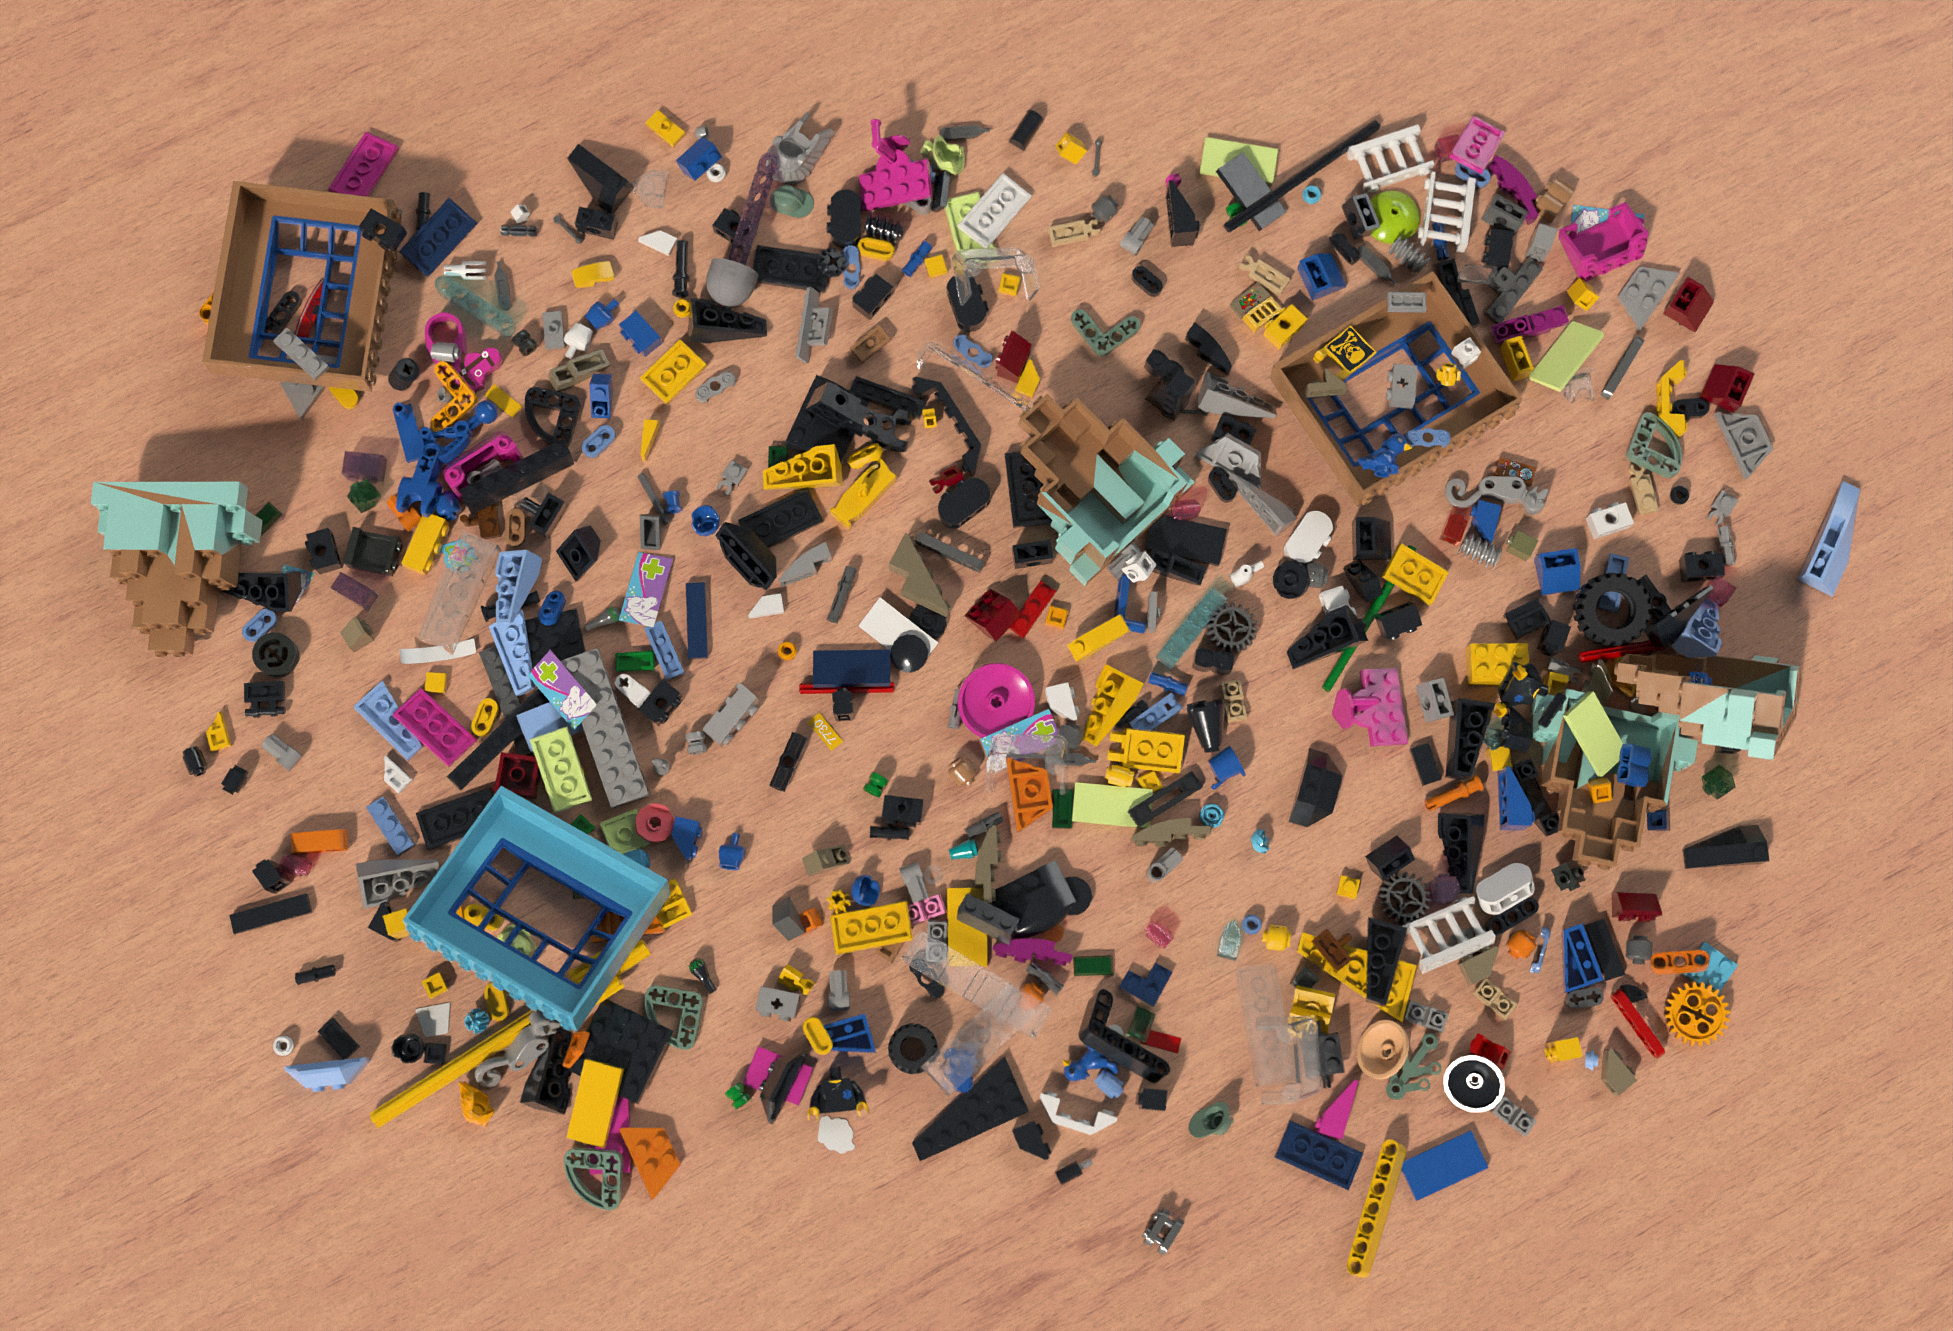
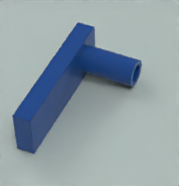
(408, 431)
(1121, 603)

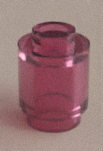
(1185, 509)
(296, 865)
(1158, 934)

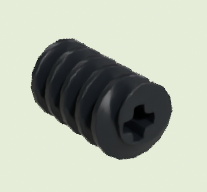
(884, 228)
(403, 374)

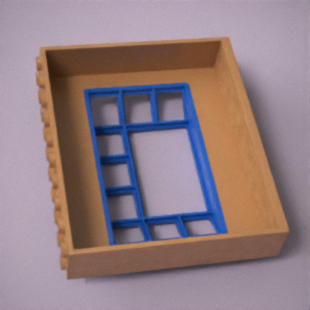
(247, 279)
(1387, 333)

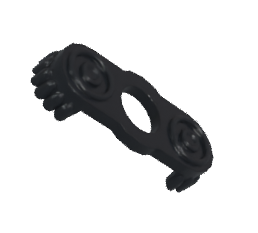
(934, 988)

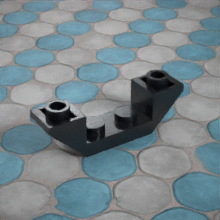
(1544, 818)

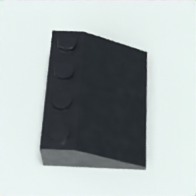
(814, 431)

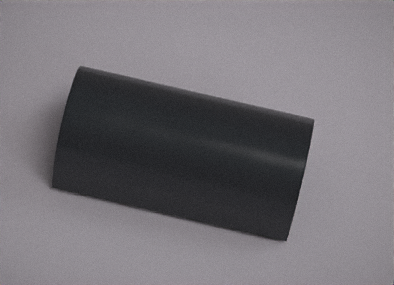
(1026, 130)

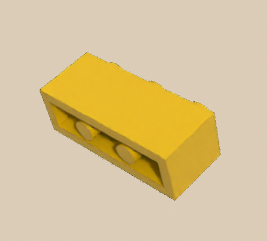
(425, 544)

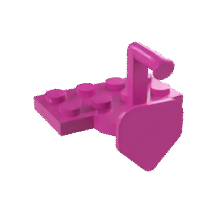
(895, 177)
(1378, 707)

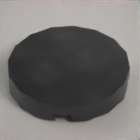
(1291, 580)
(928, 621)
(1081, 893)

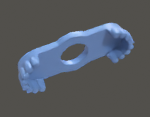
(852, 280)
(962, 345)
(1415, 437)
(1545, 933)

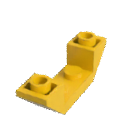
(1664, 407)

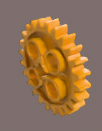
(1704, 997)

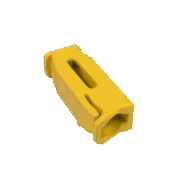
(863, 494)

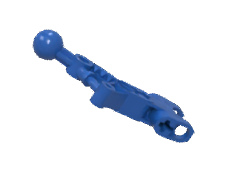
(423, 483)

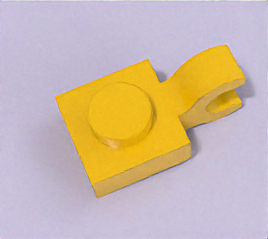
(793, 979)

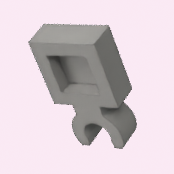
(732, 474)
(1723, 506)

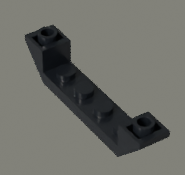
(926, 387)

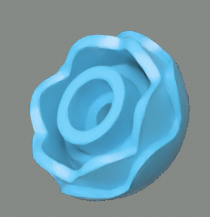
(1216, 811)
(1260, 841)

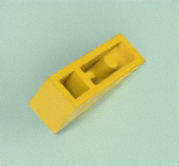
(1098, 638)

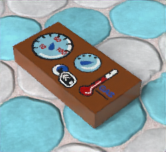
(1511, 468)

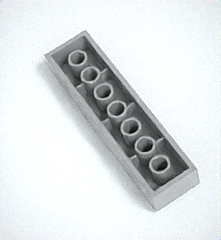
(608, 732)

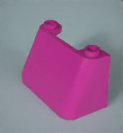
(496, 444)

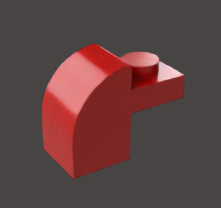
(1483, 1046)

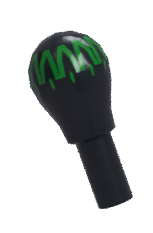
(699, 969)

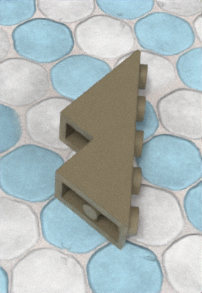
(919, 583)

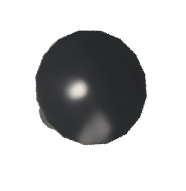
(909, 653)

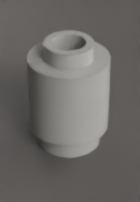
(445, 351)

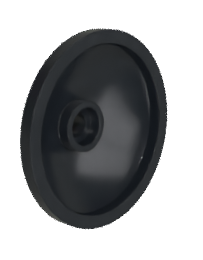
(1470, 1093)

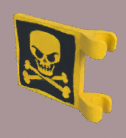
(1347, 351)

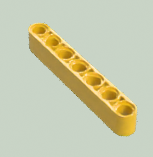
(1379, 1218)

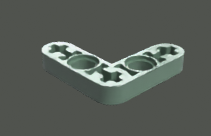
(1100, 338)

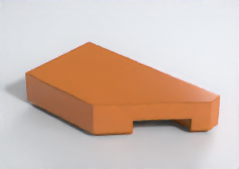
(575, 1048)

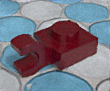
(947, 477)

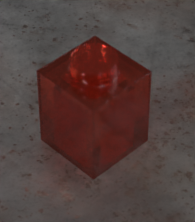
(1453, 529)

